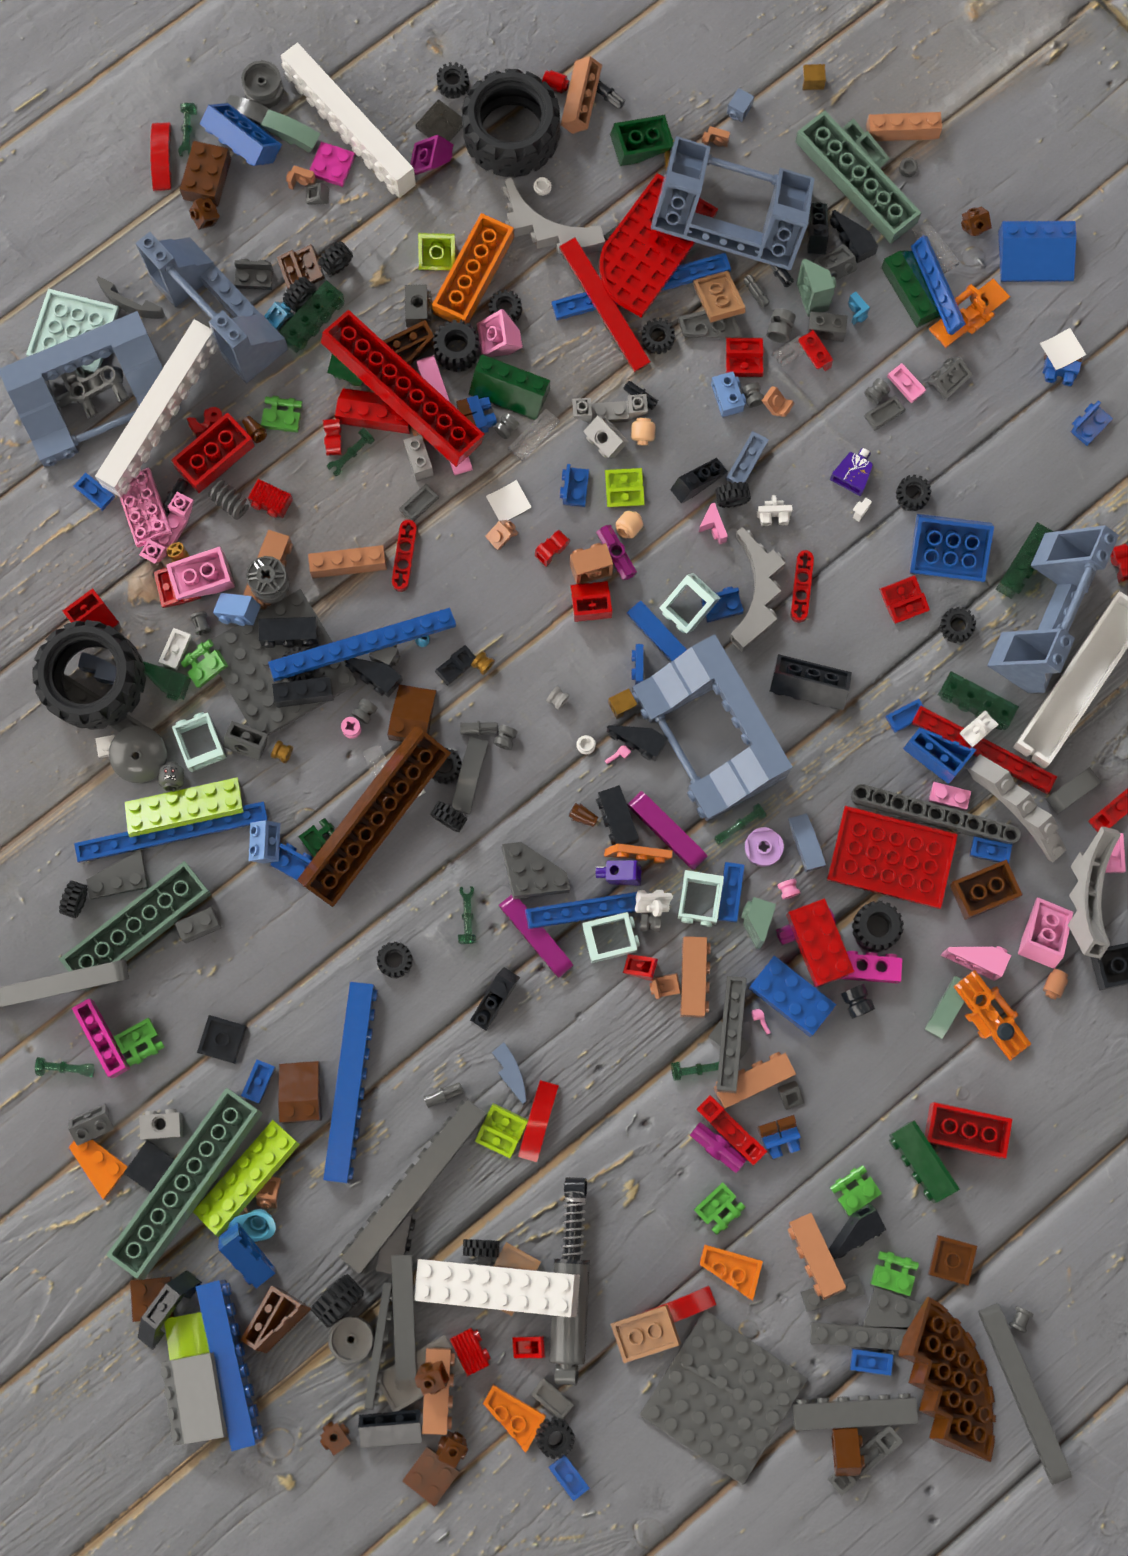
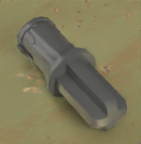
(479, 728)
(443, 1094)

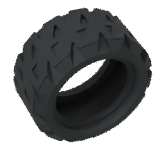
(511, 89)
(58, 651)

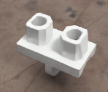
(774, 508)
(978, 728)
(653, 902)

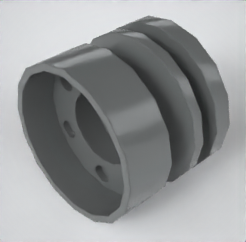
(271, 589)

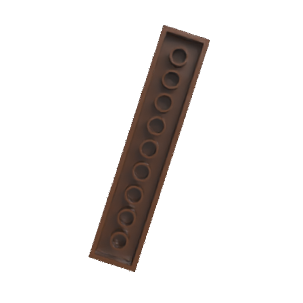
(373, 816)

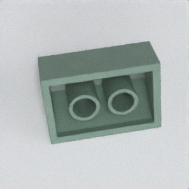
(815, 287)
(757, 919)

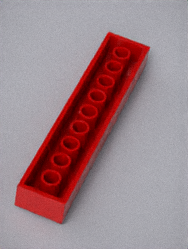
(402, 388)

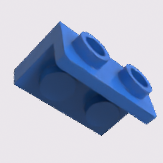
(1091, 424)
(575, 486)
(727, 606)
(291, 862)

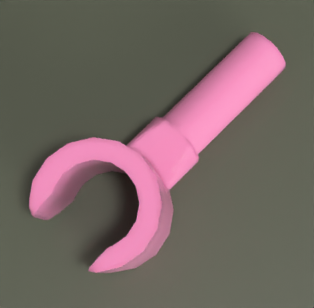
(623, 751)
(759, 1015)

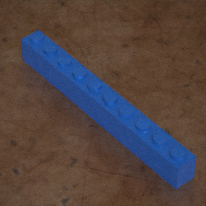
(349, 1083)

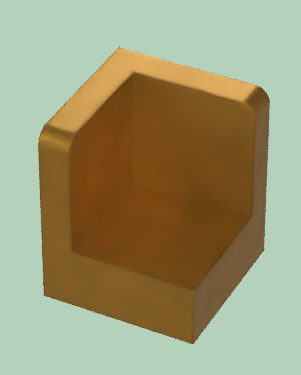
(814, 77)
(622, 702)

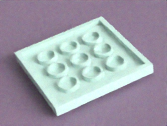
(66, 317)

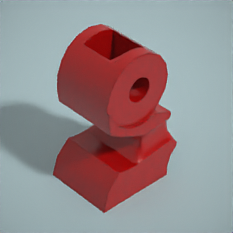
(211, 416)
(333, 439)
(552, 545)
(1119, 558)

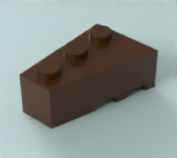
(411, 342)

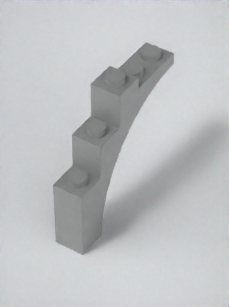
(544, 231)
(764, 568)
(1020, 803)
(1086, 896)

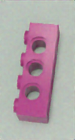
(892, 964)
(100, 1038)

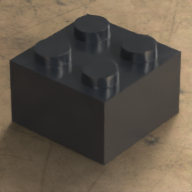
(1112, 968)

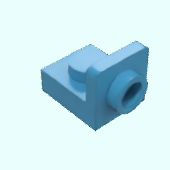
(859, 306)
(278, 314)

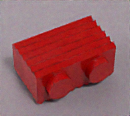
(270, 499)
(470, 1351)

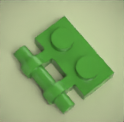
(280, 419)
(207, 668)
(135, 1037)
(859, 1195)
(715, 1203)
(891, 1279)

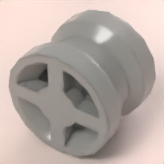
(557, 698)

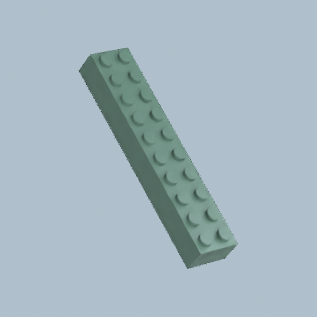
(184, 1184)

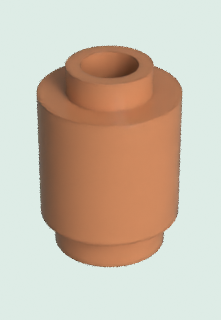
(1055, 984)

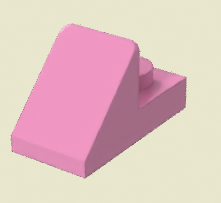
(713, 520)

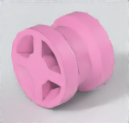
(353, 731)
(789, 889)

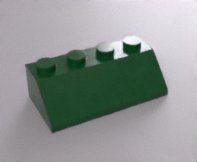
(910, 286)
(509, 387)
(923, 1161)

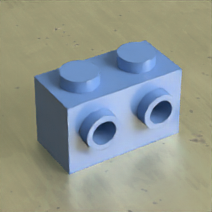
(728, 394)
(236, 609)
(264, 842)

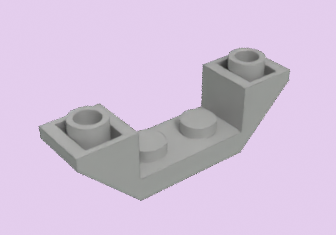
(613, 411)

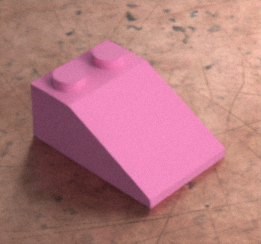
(201, 574)
(1046, 933)
(985, 960)

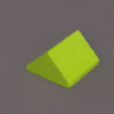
(436, 251)

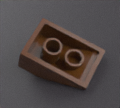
(411, 708)
(299, 1092)

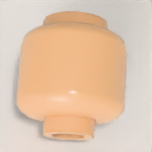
(643, 431)
(629, 524)

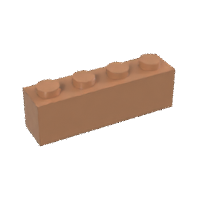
(581, 94)
(905, 126)
(276, 546)
(347, 561)
(694, 977)
(758, 1079)
(817, 1256)
(436, 1405)

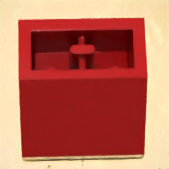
(591, 601)
(90, 608)

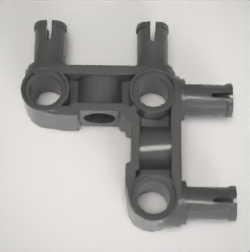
(92, 386)

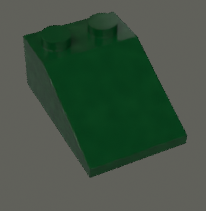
(641, 139)

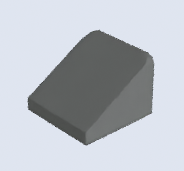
(317, 194)
(790, 1095)

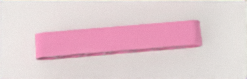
(429, 371)

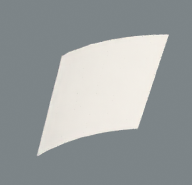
(1063, 349)
(508, 501)

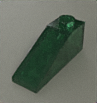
(168, 681)

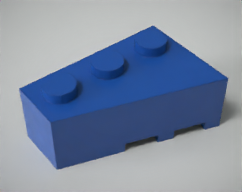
(938, 754)
(245, 1255)

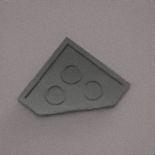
(531, 873)

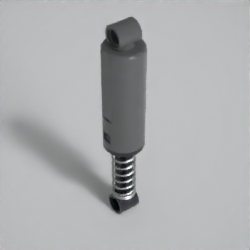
(569, 1333)

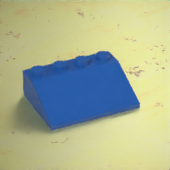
(1037, 251)
(951, 547)

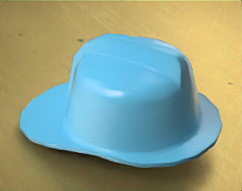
(257, 1224)

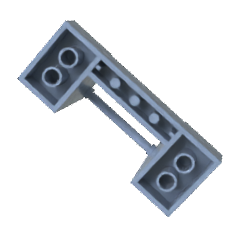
(783, 225)
(180, 269)
(33, 397)
(1071, 562)
(691, 676)

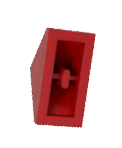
(640, 966)
(528, 1347)

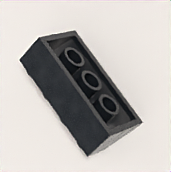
(810, 682)

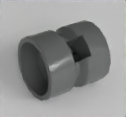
(780, 326)

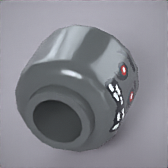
(171, 776)

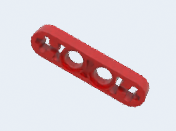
(404, 555)
(802, 586)

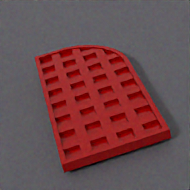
(642, 260)

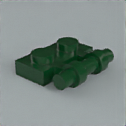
(314, 839)

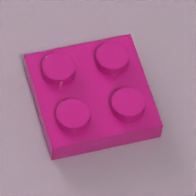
(332, 163)

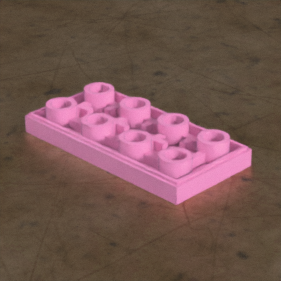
(145, 510)

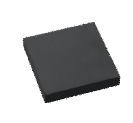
(221, 1039)
(149, 1166)

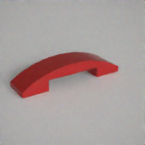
(160, 156)
(1111, 813)
(538, 1121)
(731, 1130)
(690, 1304)

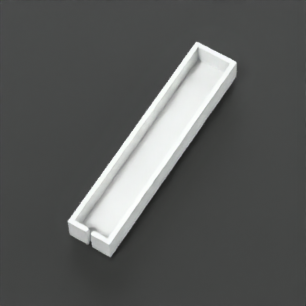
(348, 120)
(157, 409)
(1077, 685)

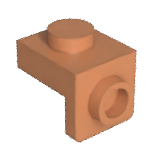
(501, 533)
(665, 985)

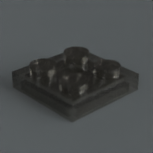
(440, 121)

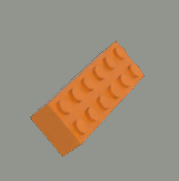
(473, 270)

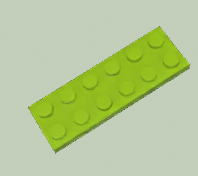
(183, 807)
(246, 1178)

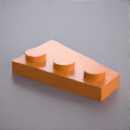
(99, 1165)

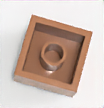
(591, 563)

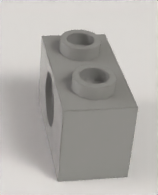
(615, 440)
(418, 457)
(149, 1128)

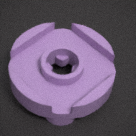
(770, 838)

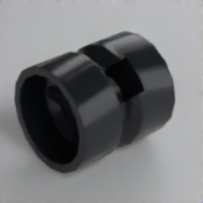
(857, 999)

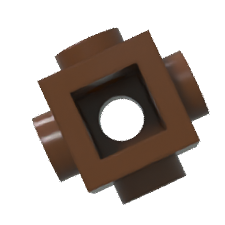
(204, 213)
(976, 221)
(431, 1377)
(332, 1444)
(452, 1448)

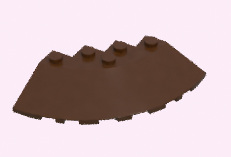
(952, 1381)

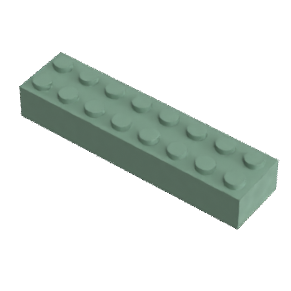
(858, 177)
(140, 921)

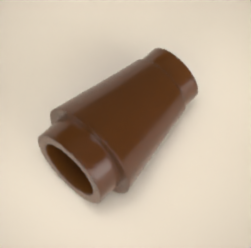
(254, 429)
(582, 815)

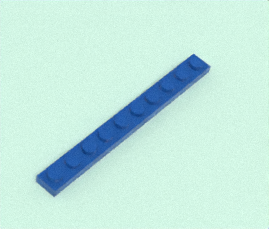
(684, 275)
(361, 644)
(122, 843)

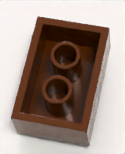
(205, 172)
(985, 889)

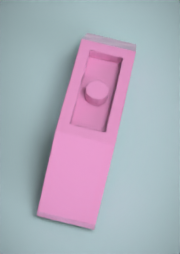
(179, 514)

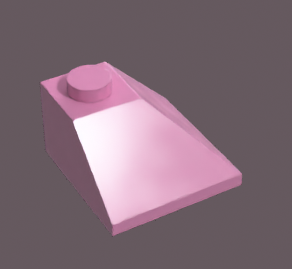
(498, 335)

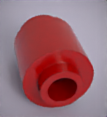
(557, 81)

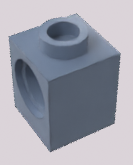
(740, 105)

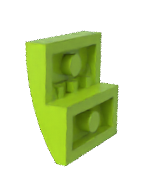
(624, 487)
(501, 1130)
(186, 1336)

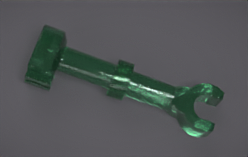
(187, 109)
(352, 451)
(757, 812)
(467, 937)
(83, 1069)
(678, 1072)

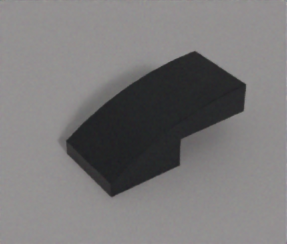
(456, 665)

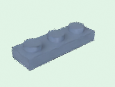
(747, 458)

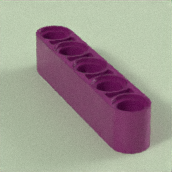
(667, 830)
(537, 937)

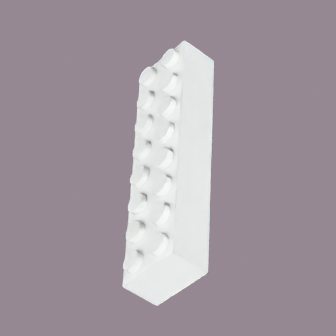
(497, 1288)

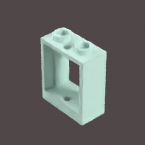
(702, 590)
(204, 759)
(702, 878)
(629, 923)

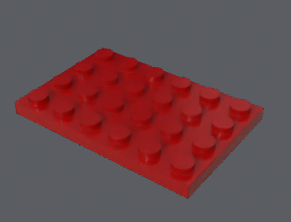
(892, 857)

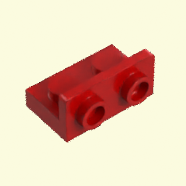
(816, 351)

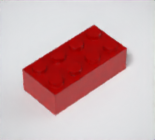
(213, 453)
(820, 943)
(968, 1130)

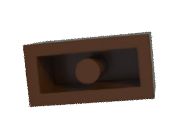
(846, 1451)

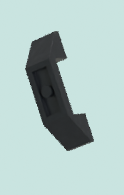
(163, 1305)

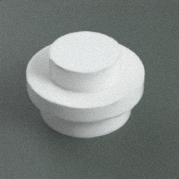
(542, 186)
(586, 744)

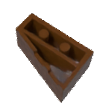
(274, 1319)

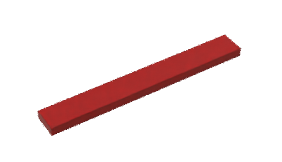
(604, 304)
(1014, 764)

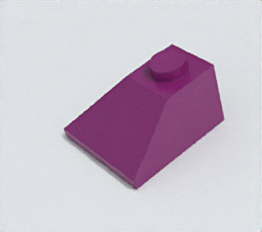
(431, 154)

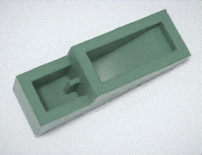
(290, 130)
(866, 143)
(945, 1011)

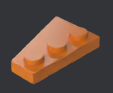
(638, 853)
(734, 1269)
(515, 1415)

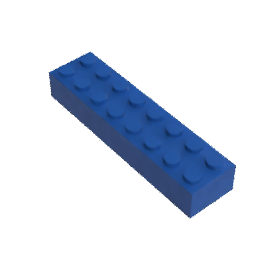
(231, 1371)

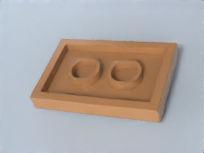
(719, 296)
(515, 1258)
(645, 1333)

